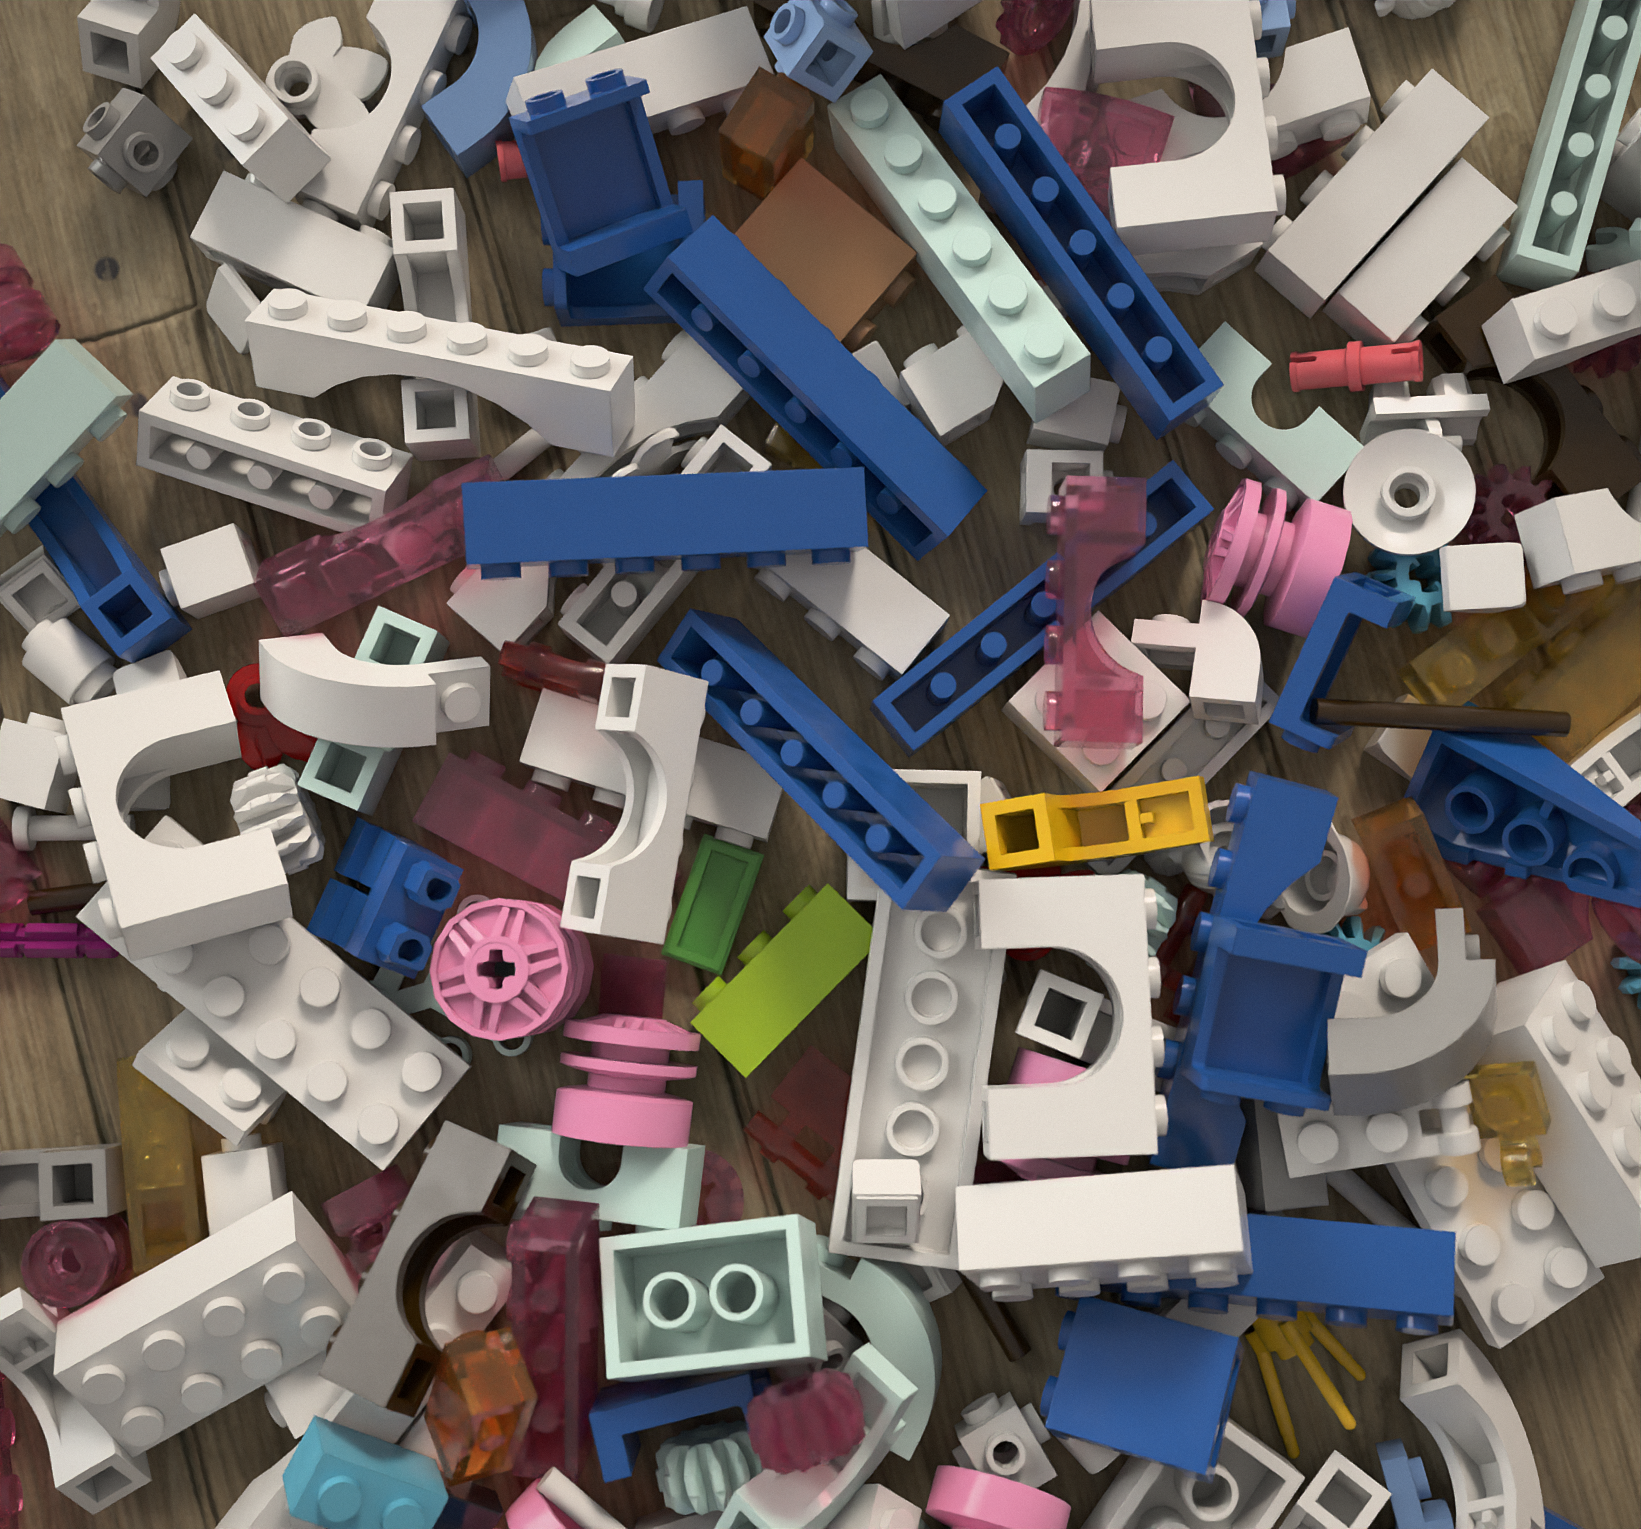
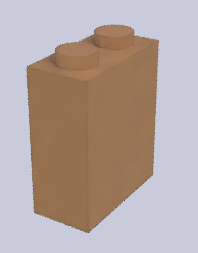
(830, 253)

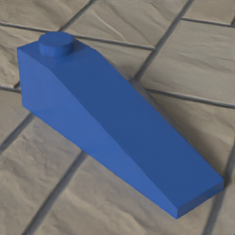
(1526, 812)

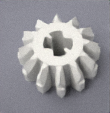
(276, 802)

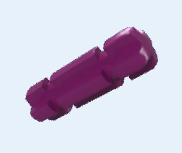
(52, 941)

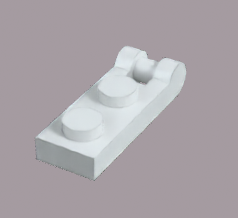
(1338, 1143)

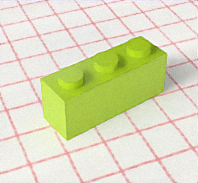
(783, 977)

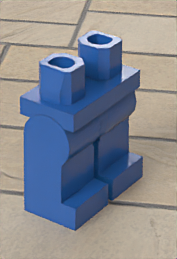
(401, 911)

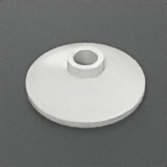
(1415, 462)

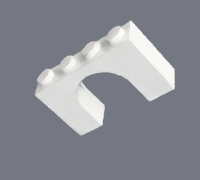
(1226, 190)
(159, 892)
(1114, 1100)

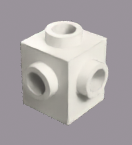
(998, 1420)

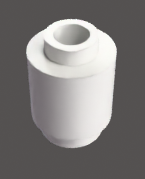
(69, 662)

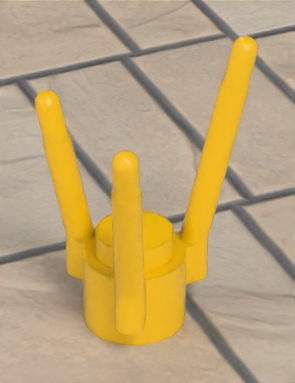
(1294, 1339)

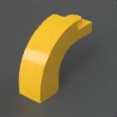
(1095, 826)

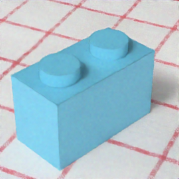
(361, 1481)

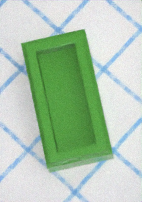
(712, 904)

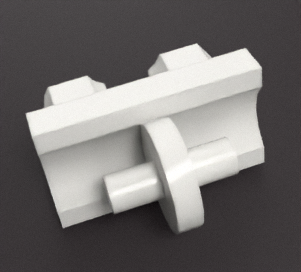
(1446, 410)

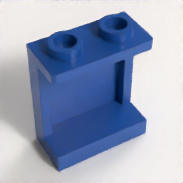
(597, 173)
(616, 291)
(1323, 653)
(1266, 1014)
(1143, 1386)
(636, 1406)

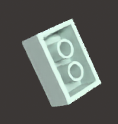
(712, 1299)

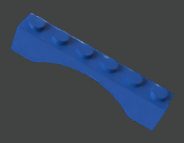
(105, 572)
(1273, 843)

